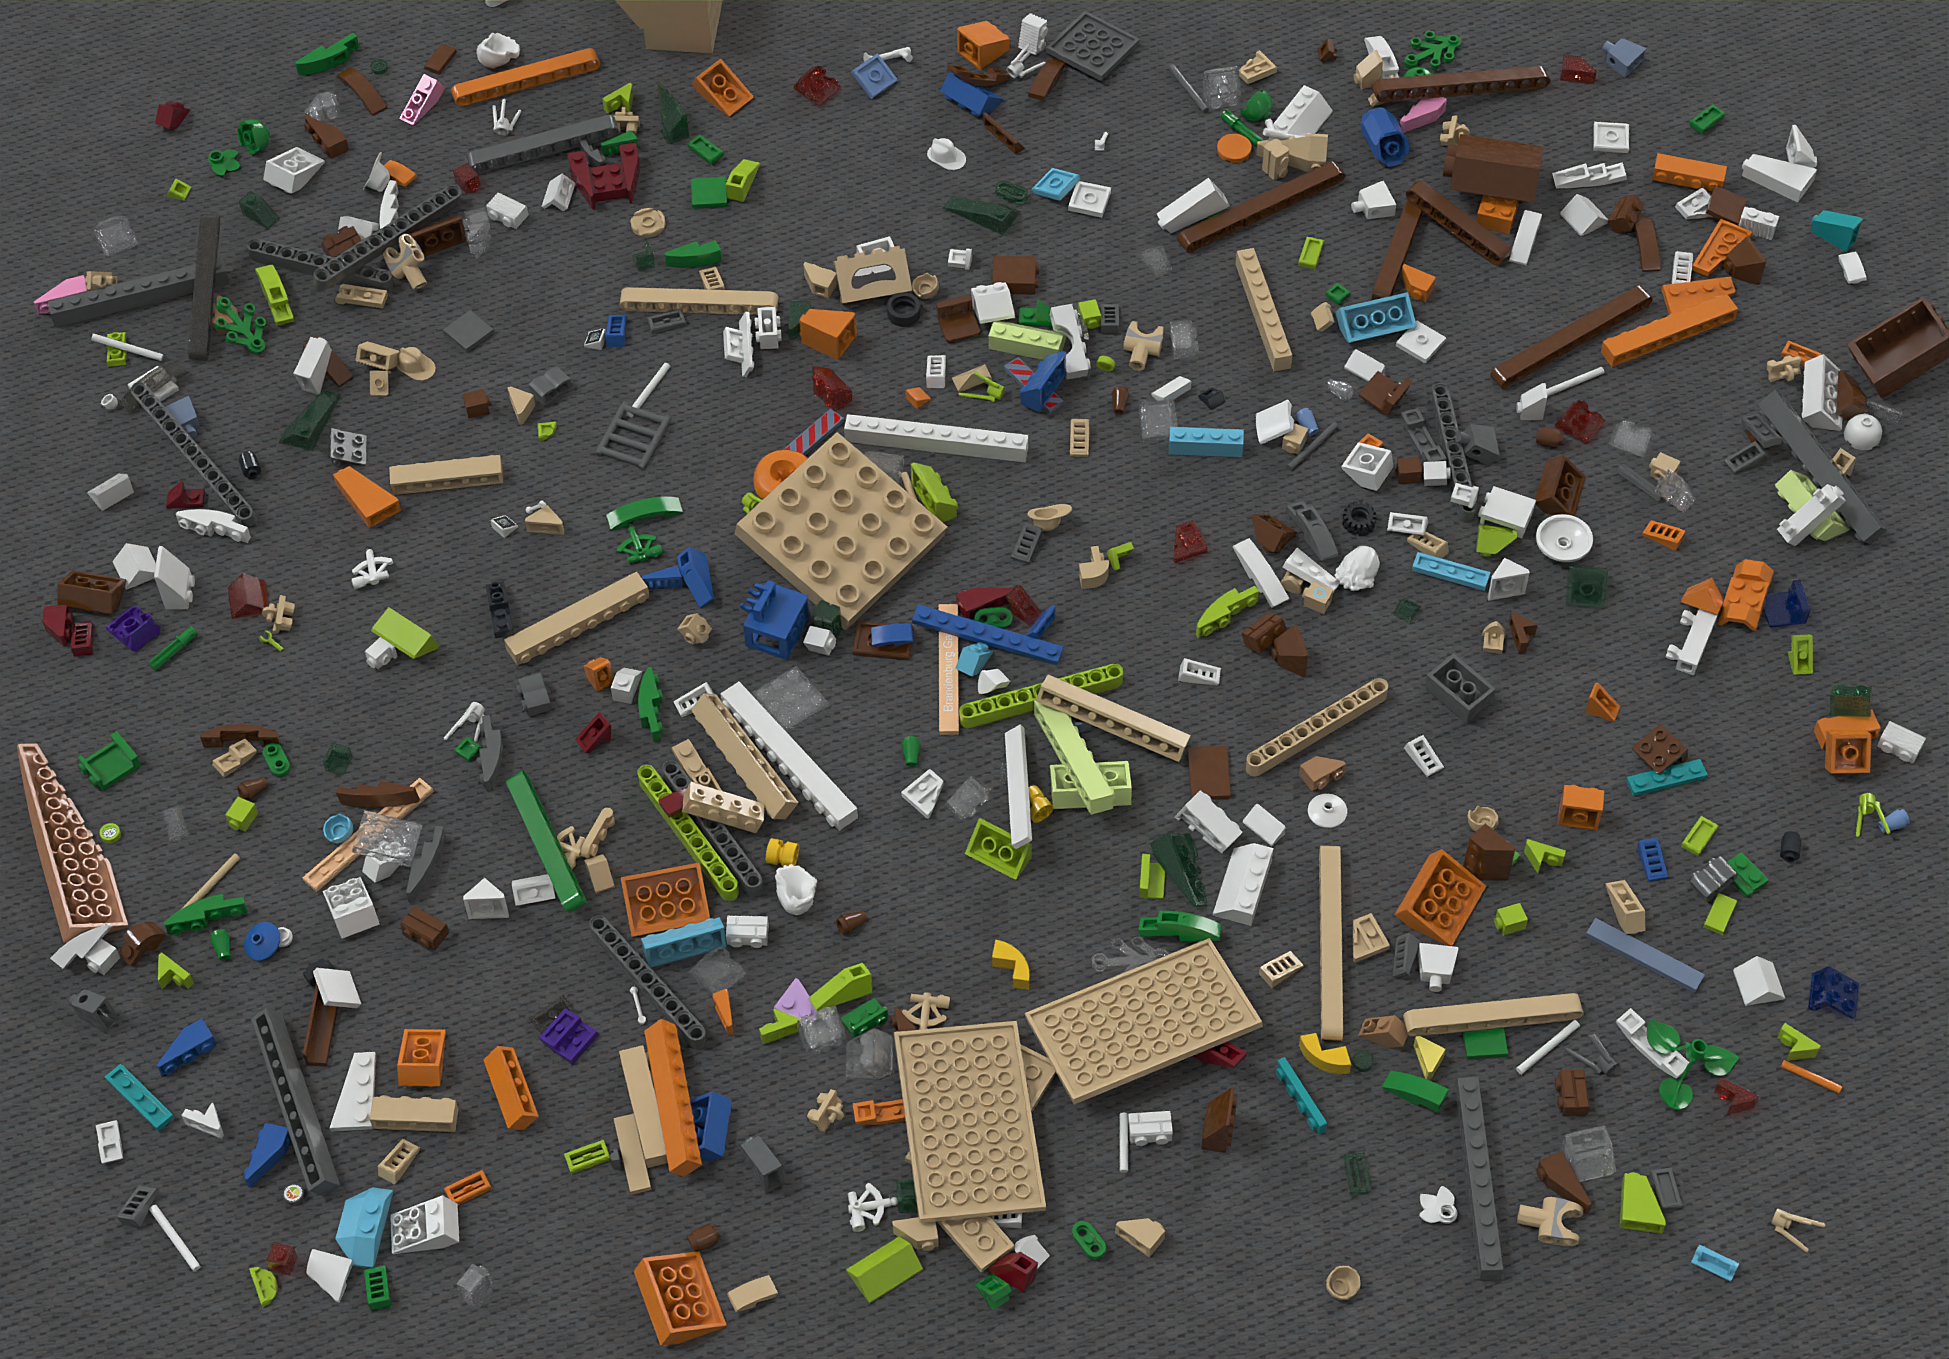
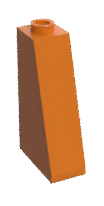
(366, 497)

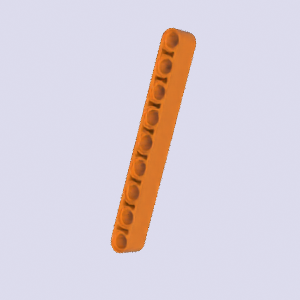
(525, 77)

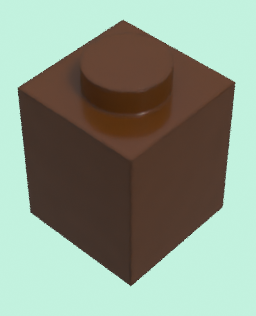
(476, 403)
(1409, 470)

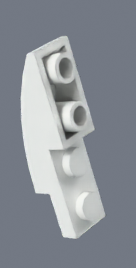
(1390, 65)
(213, 521)

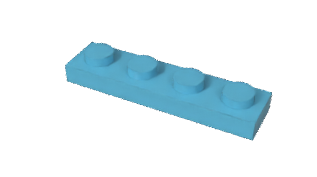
(1451, 571)

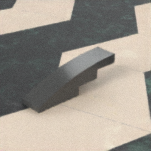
(424, 867)

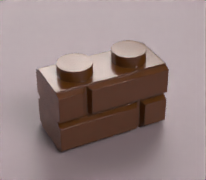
(1625, 213)
(337, 244)
(1263, 632)
(424, 928)
(1572, 1092)

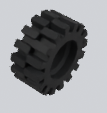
(1363, 510)

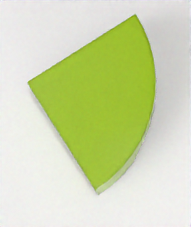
(545, 430)

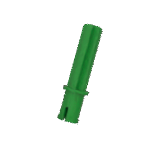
(1235, 123)
(175, 646)

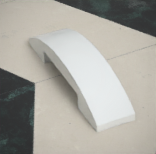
(1634, 1029)

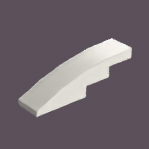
(1592, 176)
(389, 204)
(1261, 572)

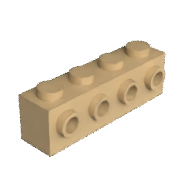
(723, 807)
(414, 1114)

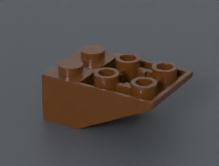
(1219, 1122)

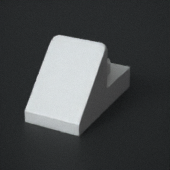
(207, 1123)

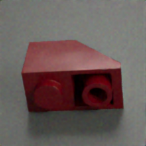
(171, 114)
(57, 622)
(1016, 1270)

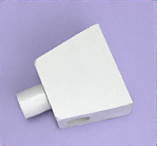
(1375, 201)
(1436, 964)

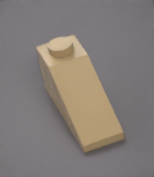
(1626, 907)

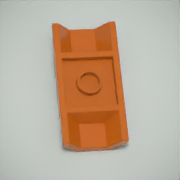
(1747, 593)

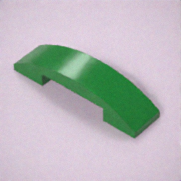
(643, 509)

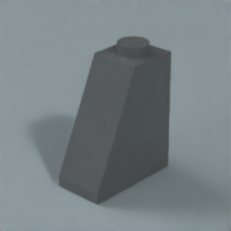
(762, 1163)

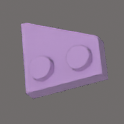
(795, 1001)

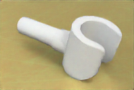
(1099, 144)

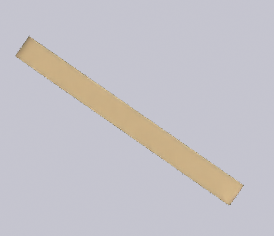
(1330, 943)

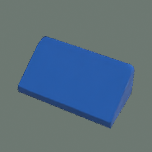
(1042, 623)

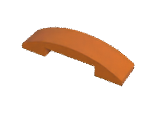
(880, 1113)

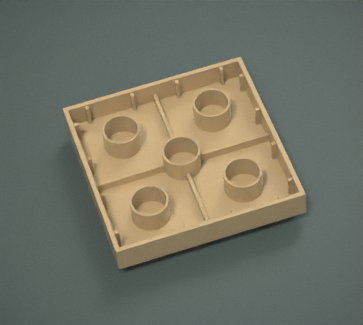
(840, 529)

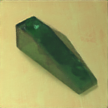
(310, 423)

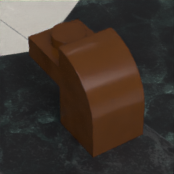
(140, 938)

